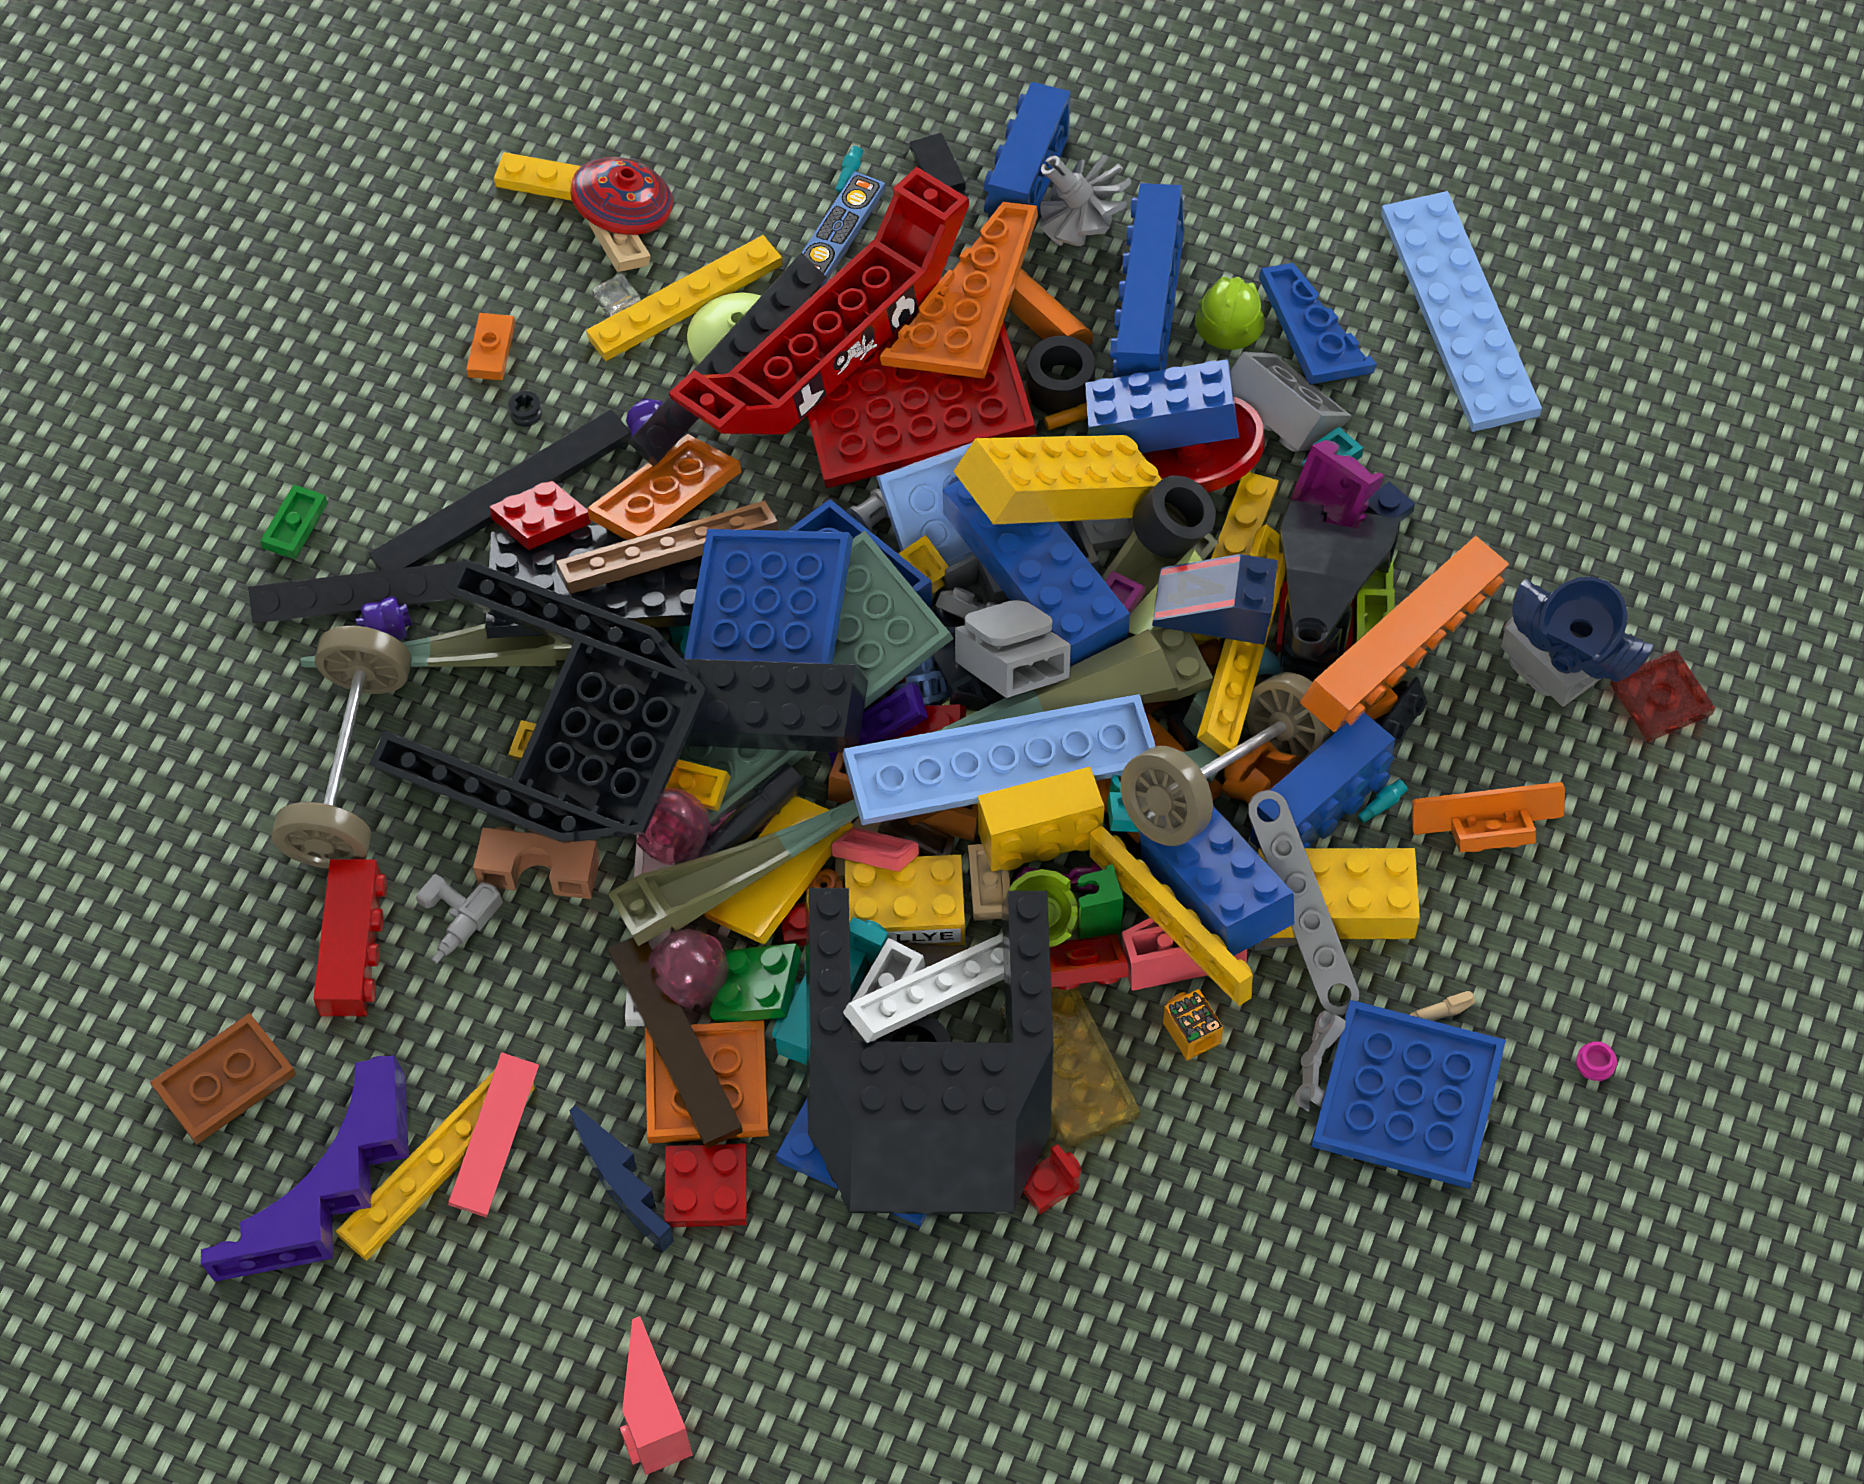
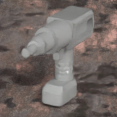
(469, 913)

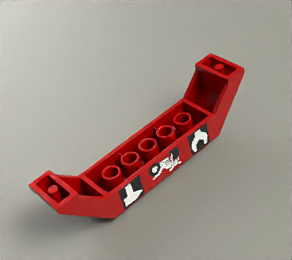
(840, 322)

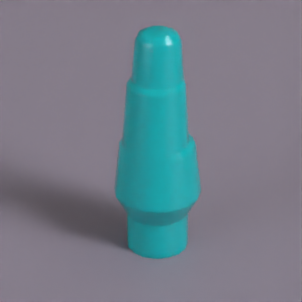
(850, 163)
(1386, 798)

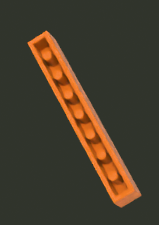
(1404, 635)

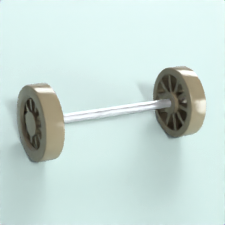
(363, 663)
(1170, 793)

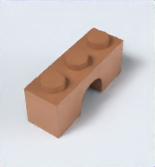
(507, 853)

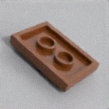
(223, 1078)

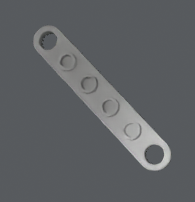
(1312, 920)

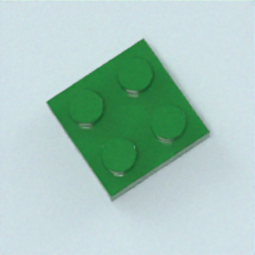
(757, 983)

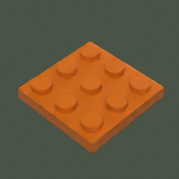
(739, 1063)

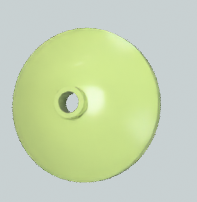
(715, 321)

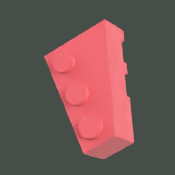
(1156, 958)

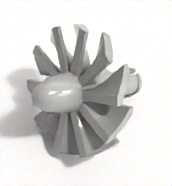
(1079, 202)

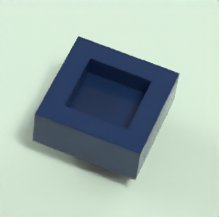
(1390, 502)

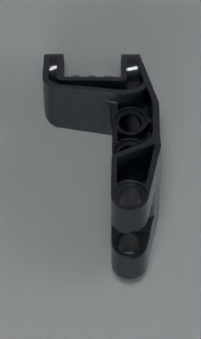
(1324, 574)

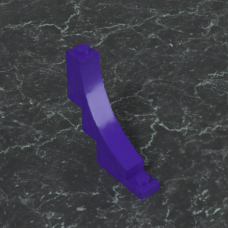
(300, 1223)

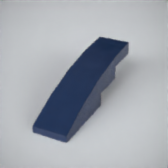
(615, 1169)

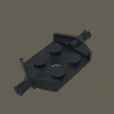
(965, 686)

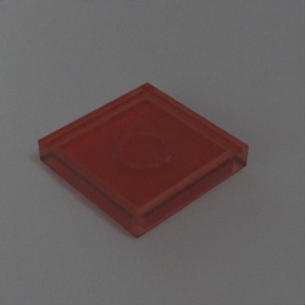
(1663, 696)

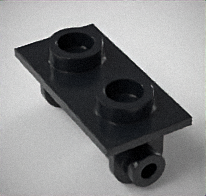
(1409, 705)

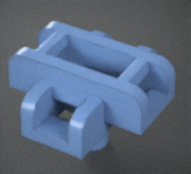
(928, 681)

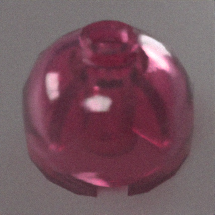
(676, 828)
(690, 967)

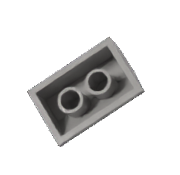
(1285, 400)

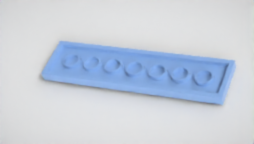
(1460, 311)
(960, 763)

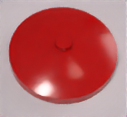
(1217, 462)

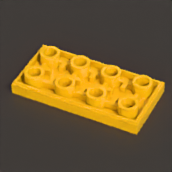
(766, 902)

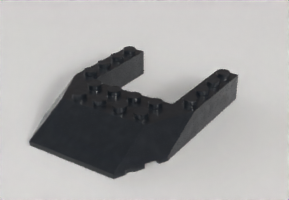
(603, 733)
(929, 1119)

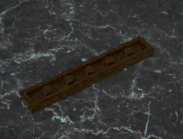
(676, 1045)

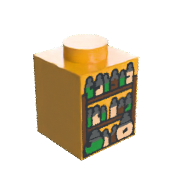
(1192, 1023)

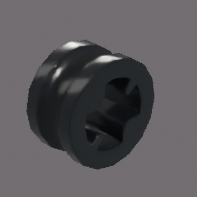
(523, 418)

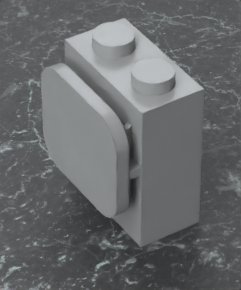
(1012, 648)
(1538, 670)

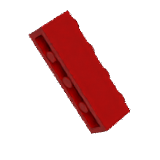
(349, 938)

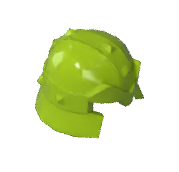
(1230, 314)
(1062, 902)

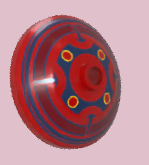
(621, 195)

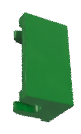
(1100, 912)

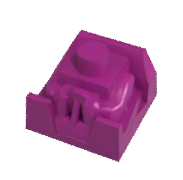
(1337, 484)

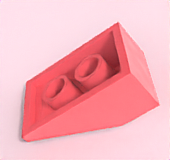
(653, 1423)

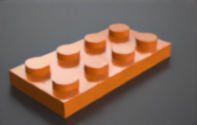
(664, 493)

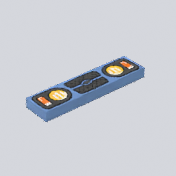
(843, 222)

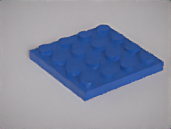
(769, 596)
(1409, 1094)

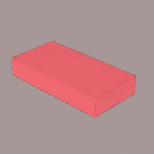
(875, 849)

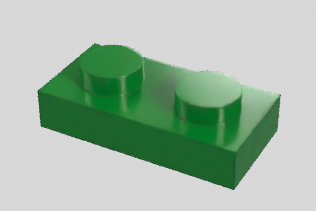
(294, 521)

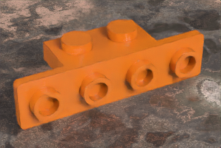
(1490, 816)

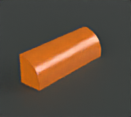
(1044, 312)

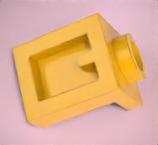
(927, 560)

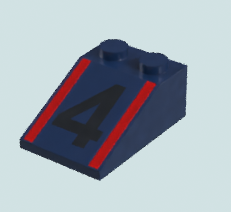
(1218, 597)

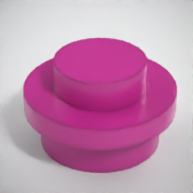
(1596, 1061)

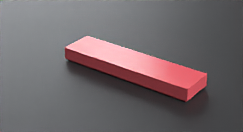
(493, 1135)

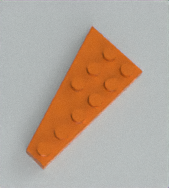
(968, 305)

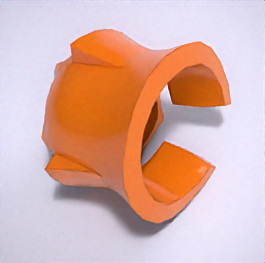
(1257, 772)

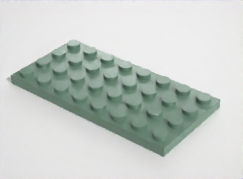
(880, 630)

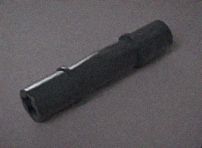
(755, 811)

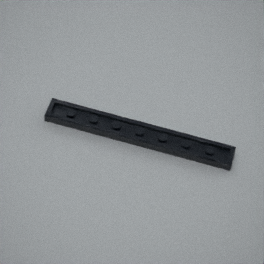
(473, 510)

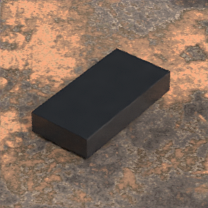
(937, 160)

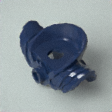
(1589, 609)

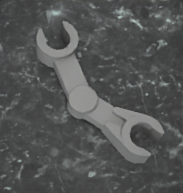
(1326, 1031)

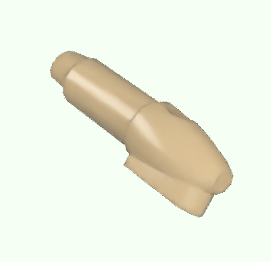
(1449, 1007)

